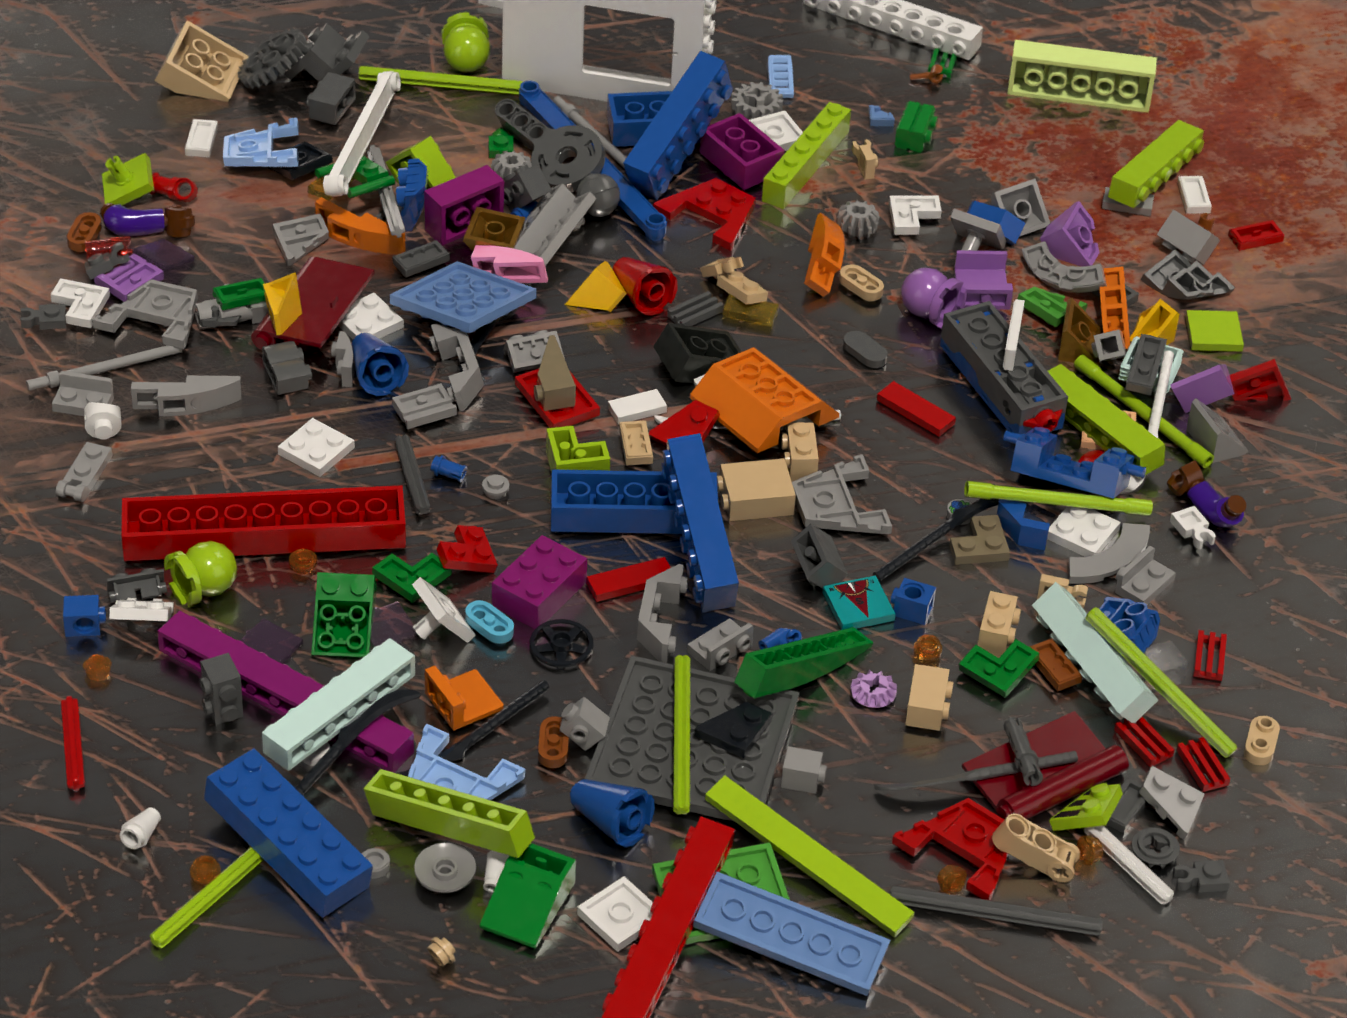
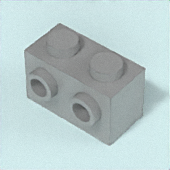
(1188, 237)

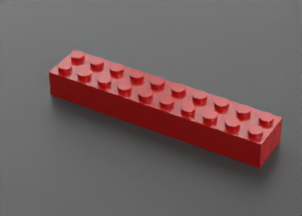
(265, 521)

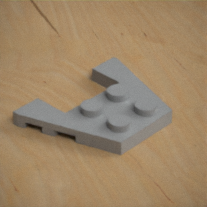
(156, 303)
(828, 504)

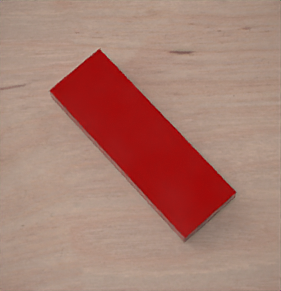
(916, 408)
(624, 579)

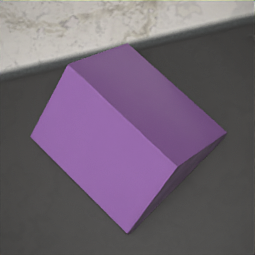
(1205, 386)

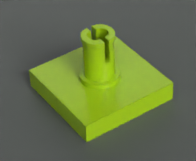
(127, 180)

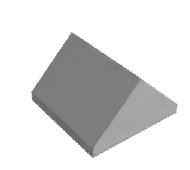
(1025, 203)
(1213, 433)

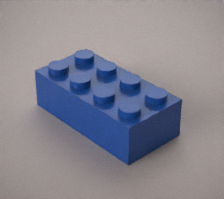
(631, 114)

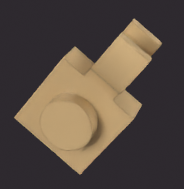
(866, 159)

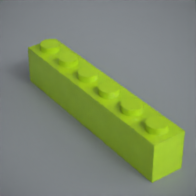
(806, 155)
(1156, 164)
(1106, 422)
(449, 813)

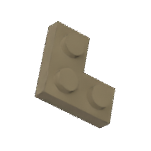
(986, 544)

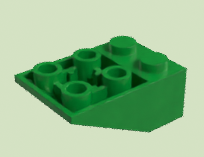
(341, 615)
(529, 894)

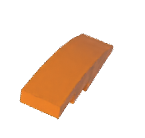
(1114, 303)

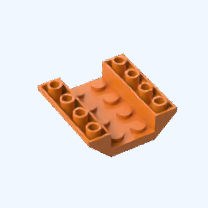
(758, 398)

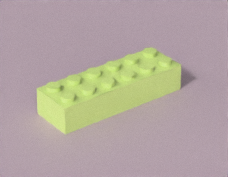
(1082, 76)

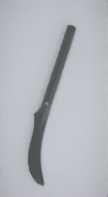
(986, 772)

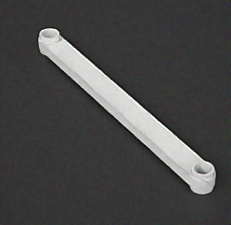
(338, 180)

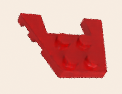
(716, 202)
(966, 831)

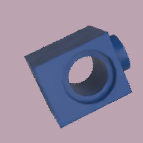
(913, 601)
(83, 615)

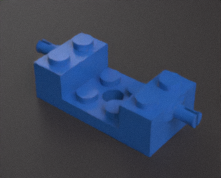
(1104, 477)

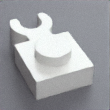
(1193, 524)

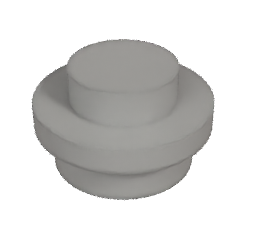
(495, 486)

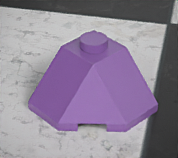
(1071, 237)

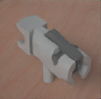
(211, 314)

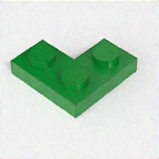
(401, 576)
(999, 673)

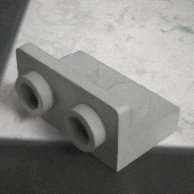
(528, 351)
(78, 390)
(1143, 578)
(721, 644)

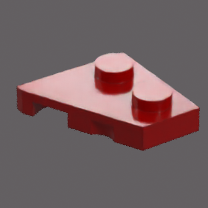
(1259, 383)

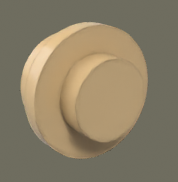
(441, 951)

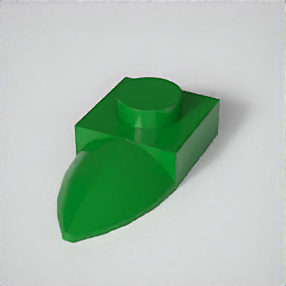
(499, 142)

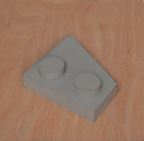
(300, 236)
(1172, 799)

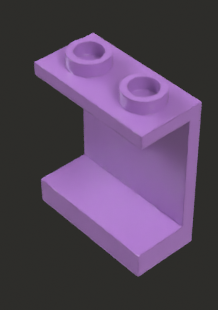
(984, 277)

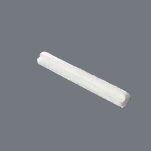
(1131, 864)

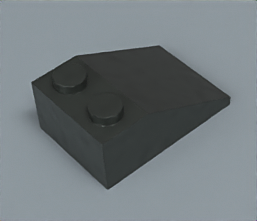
(693, 350)

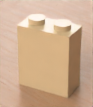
(756, 489)

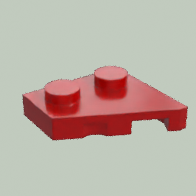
(690, 420)

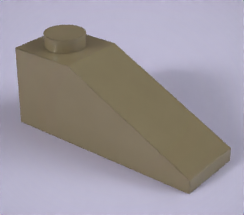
(555, 384)

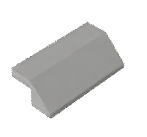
(552, 221)

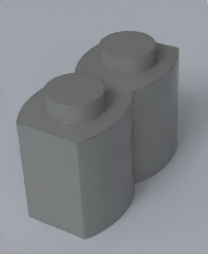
(286, 367)

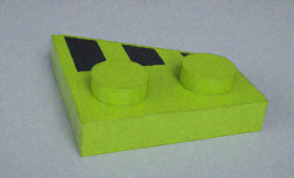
(1089, 809)

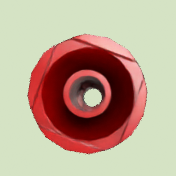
(646, 284)

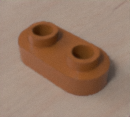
(85, 228)
(552, 743)

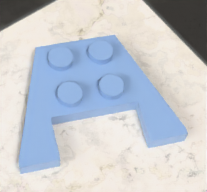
(256, 148)
(441, 772)

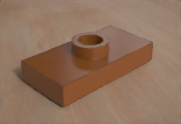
(1056, 665)

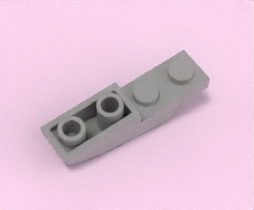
(188, 397)

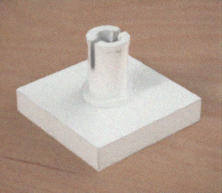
(441, 612)

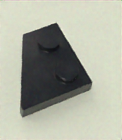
(735, 729)

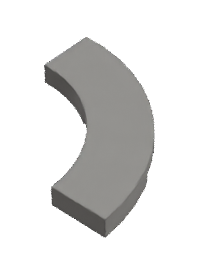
(1062, 277)
(1107, 563)

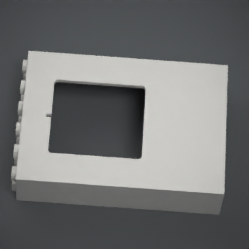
(547, 40)

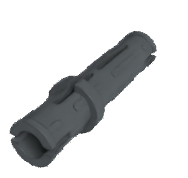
(1025, 757)

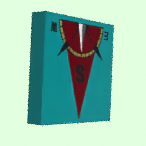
(858, 603)

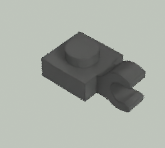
(101, 264)

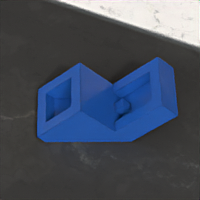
(1009, 223)
(1022, 530)

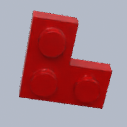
(470, 551)

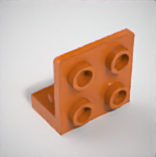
(462, 697)

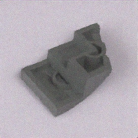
(1184, 280)

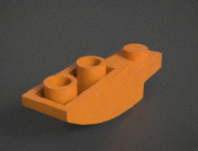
(359, 232)
(827, 254)

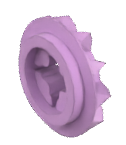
(881, 696)

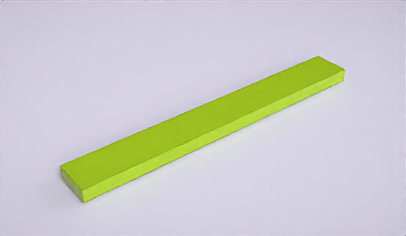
(810, 856)

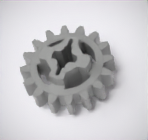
(756, 100)

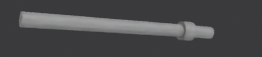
(573, 114)
(52, 378)

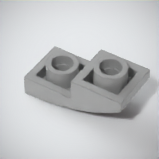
(344, 358)

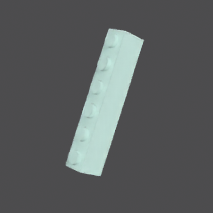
(1097, 657)
(337, 704)

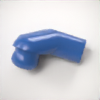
(780, 637)

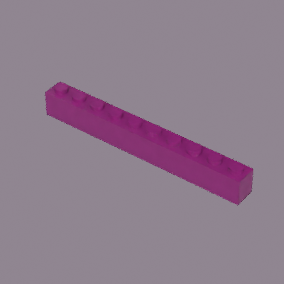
(277, 685)

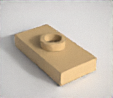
(636, 442)

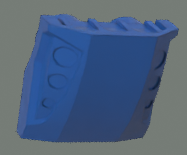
(411, 191)
(1133, 620)

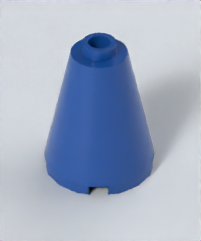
(378, 364)
(614, 809)

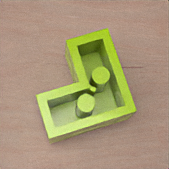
(428, 153)
(566, 453)

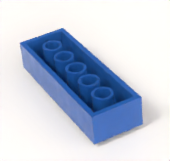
(678, 125)
(612, 502)
(700, 523)
(288, 832)

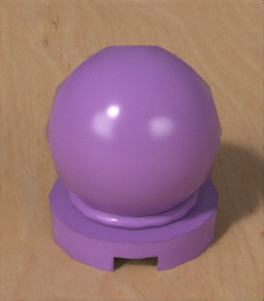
(931, 294)

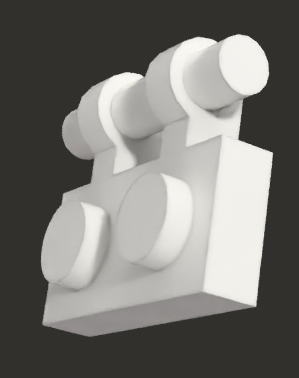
(142, 610)

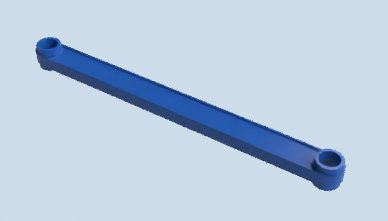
(631, 200)

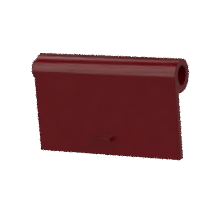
(325, 295)
(1060, 783)

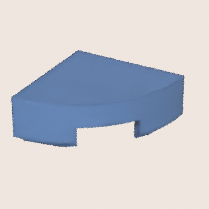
(880, 118)

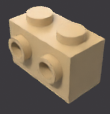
(800, 449)
(997, 623)
(928, 696)

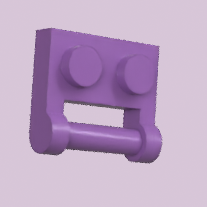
(129, 277)

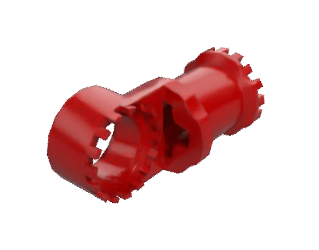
(171, 187)

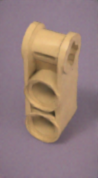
(1036, 847)

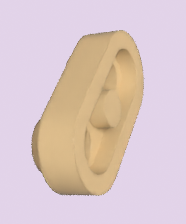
(861, 282)
(1261, 740)

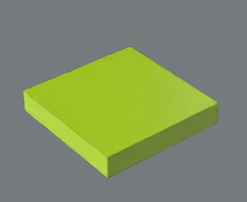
(1214, 330)

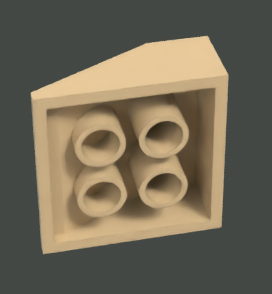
(201, 65)

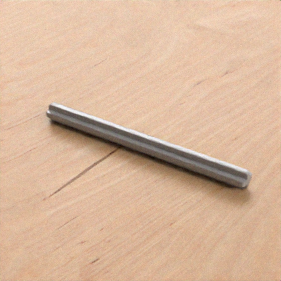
(387, 197)

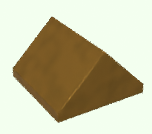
(493, 229)
(1077, 334)

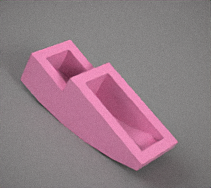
(510, 263)

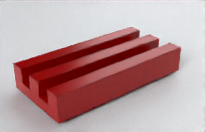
(1256, 235)
(1211, 640)
(1148, 738)
(1207, 762)

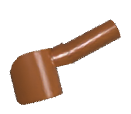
(934, 74)
(1206, 223)

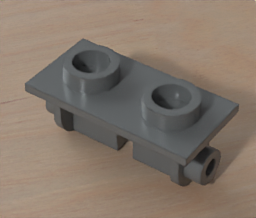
(148, 581)

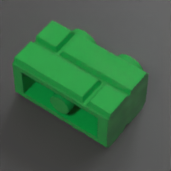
(916, 126)

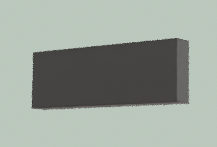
(1146, 364)

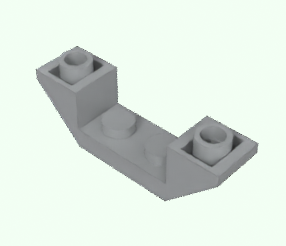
(454, 343)
(660, 588)

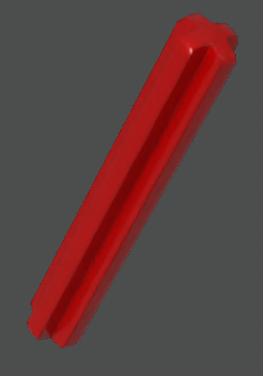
(72, 743)

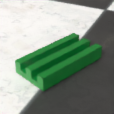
(947, 71)
(240, 294)

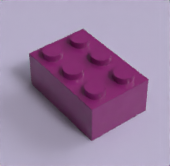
(740, 150)
(453, 203)
(539, 582)

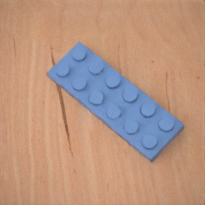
(791, 933)

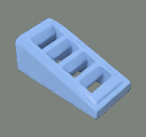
(781, 74)

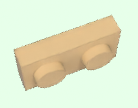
(742, 288)

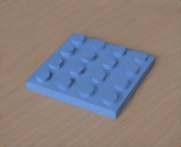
(463, 296)

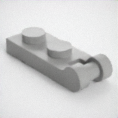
(84, 472)

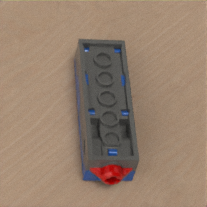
(1019, 398)

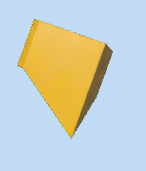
(599, 290)
(283, 302)
(1157, 321)

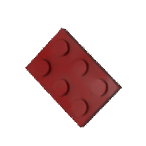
(584, 408)

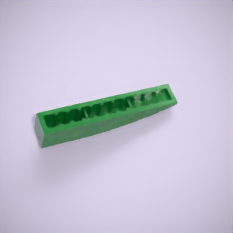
(798, 661)

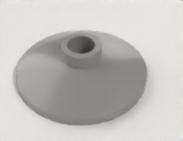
(445, 867)

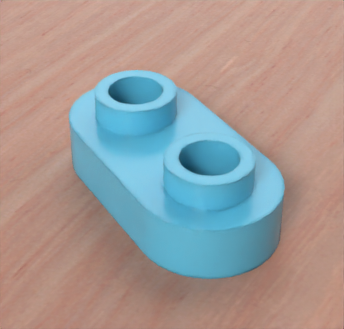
(492, 622)

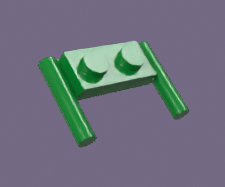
(368, 173)

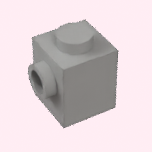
(1109, 346)
(584, 723)
(803, 770)

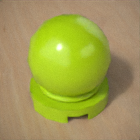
(466, 42)
(203, 571)

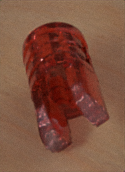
(104, 246)

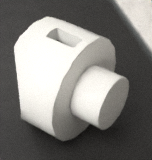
(102, 420)

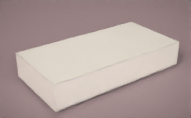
(201, 138)
(1194, 194)
(637, 406)

